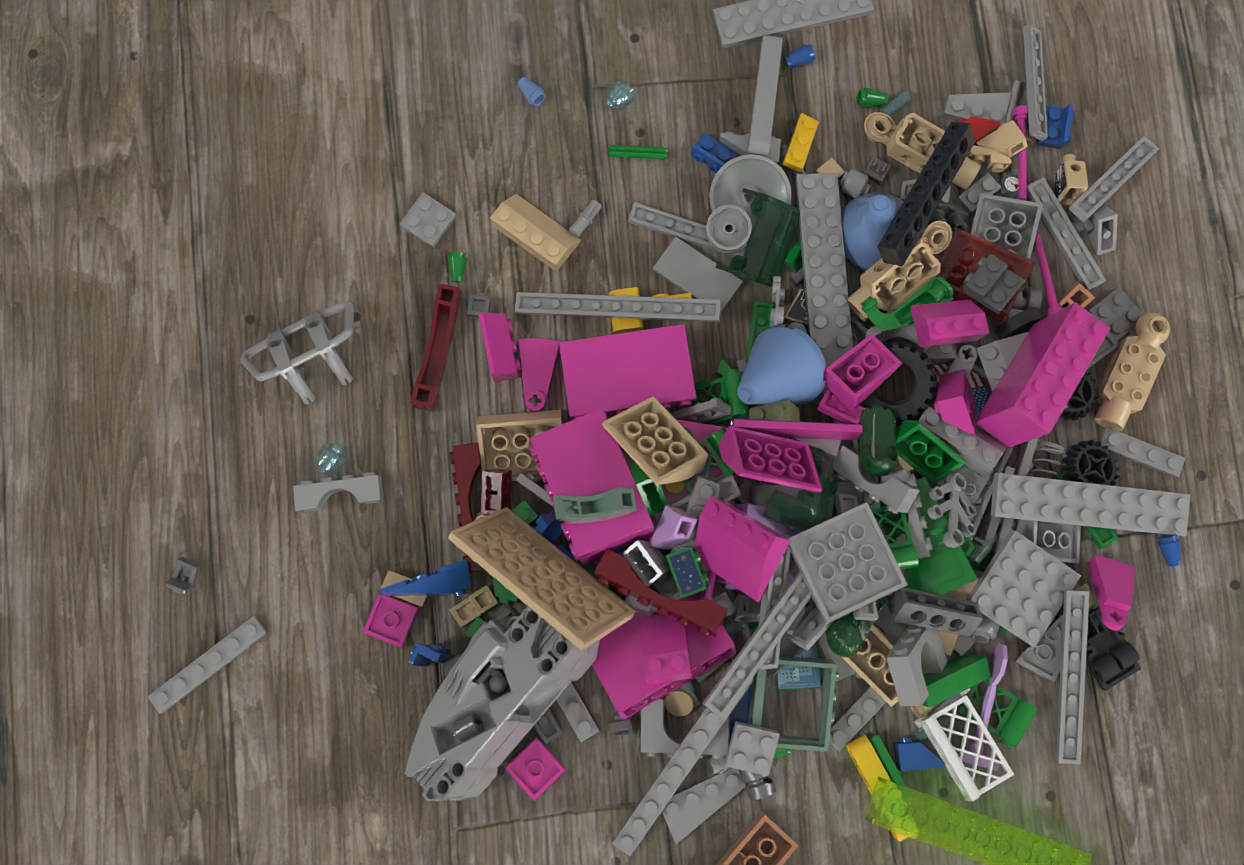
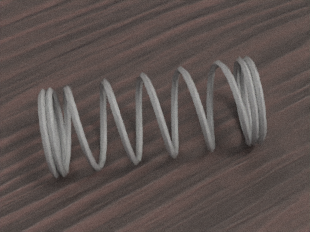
(1061, 451)

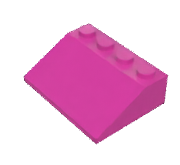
(769, 458)
(738, 547)

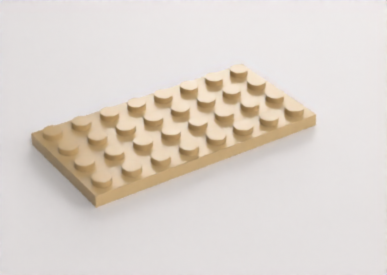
(542, 577)

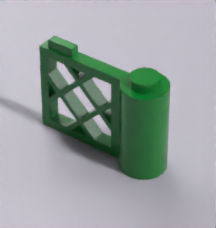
(729, 395)
(712, 445)
(904, 551)
(1012, 722)

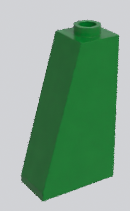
(650, 492)
(956, 677)

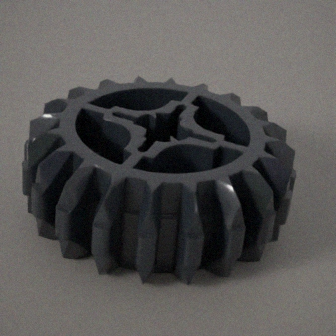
(1083, 402)
(1079, 462)

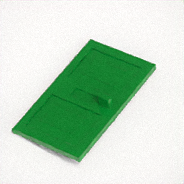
(946, 566)

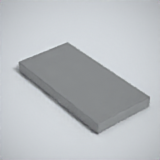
(696, 273)

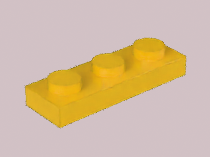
(800, 143)

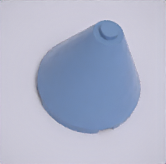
(865, 224)
(782, 367)

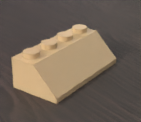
(534, 231)

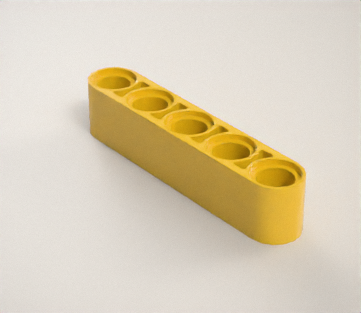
(869, 767)

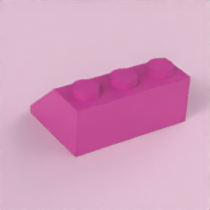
(949, 323)
(499, 346)
(956, 401)

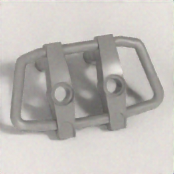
(284, 355)

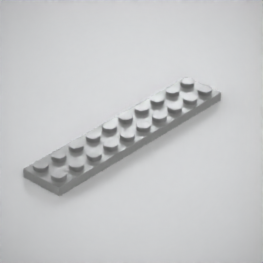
(824, 264)
(1089, 504)

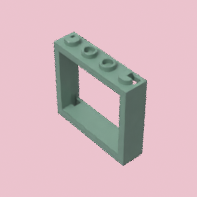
(826, 714)

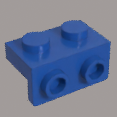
(549, 526)
(424, 653)

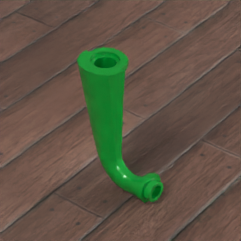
(934, 291)

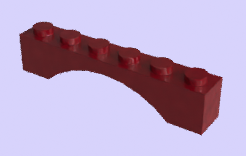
(433, 366)
(467, 465)
(701, 614)

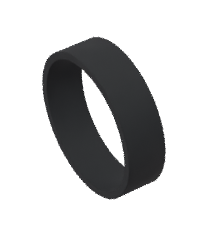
(1018, 323)

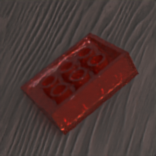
(963, 256)

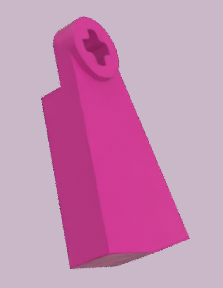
(538, 366)
(1113, 588)

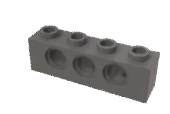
(935, 611)

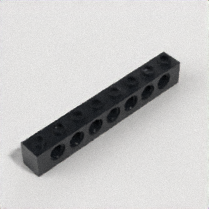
(926, 194)

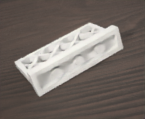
(954, 762)

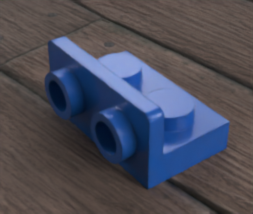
(1058, 126)
(712, 152)

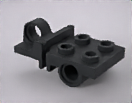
(1109, 653)

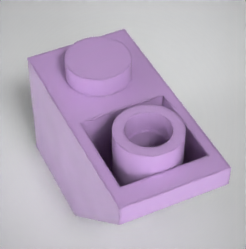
(673, 528)

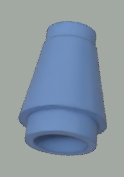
(531, 91)

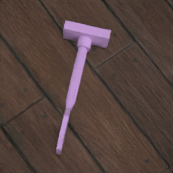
(997, 668)

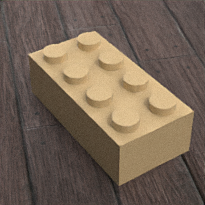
(873, 665)

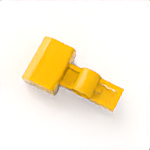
(625, 325)

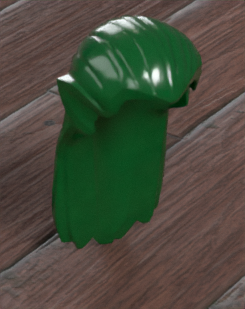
(878, 441)
(847, 635)

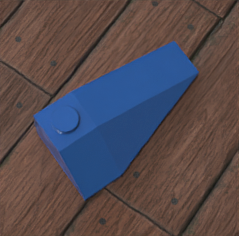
(444, 582)

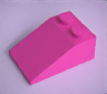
(860, 371)
(664, 649)

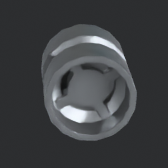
(1029, 298)
(758, 785)

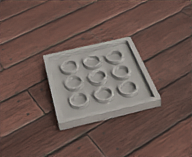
(846, 562)
(1023, 588)

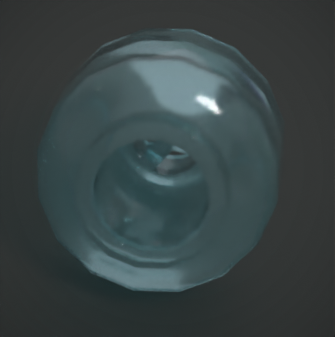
(619, 95)
(330, 459)

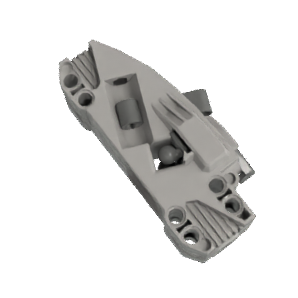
(471, 720)

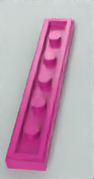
(802, 429)

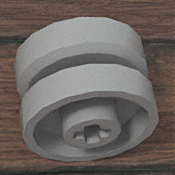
(722, 219)

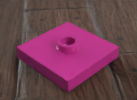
(391, 620)
(535, 768)

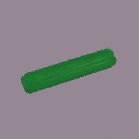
(637, 152)

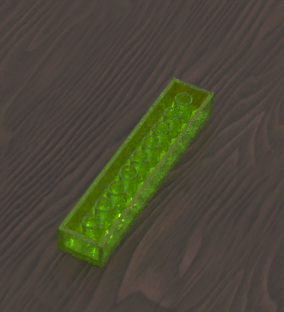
(964, 829)

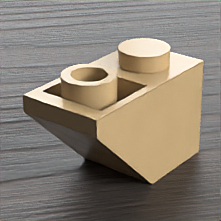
(1006, 140)

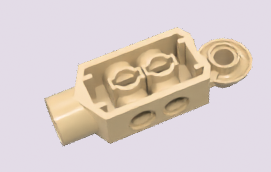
(914, 143)
(896, 284)
(1131, 372)

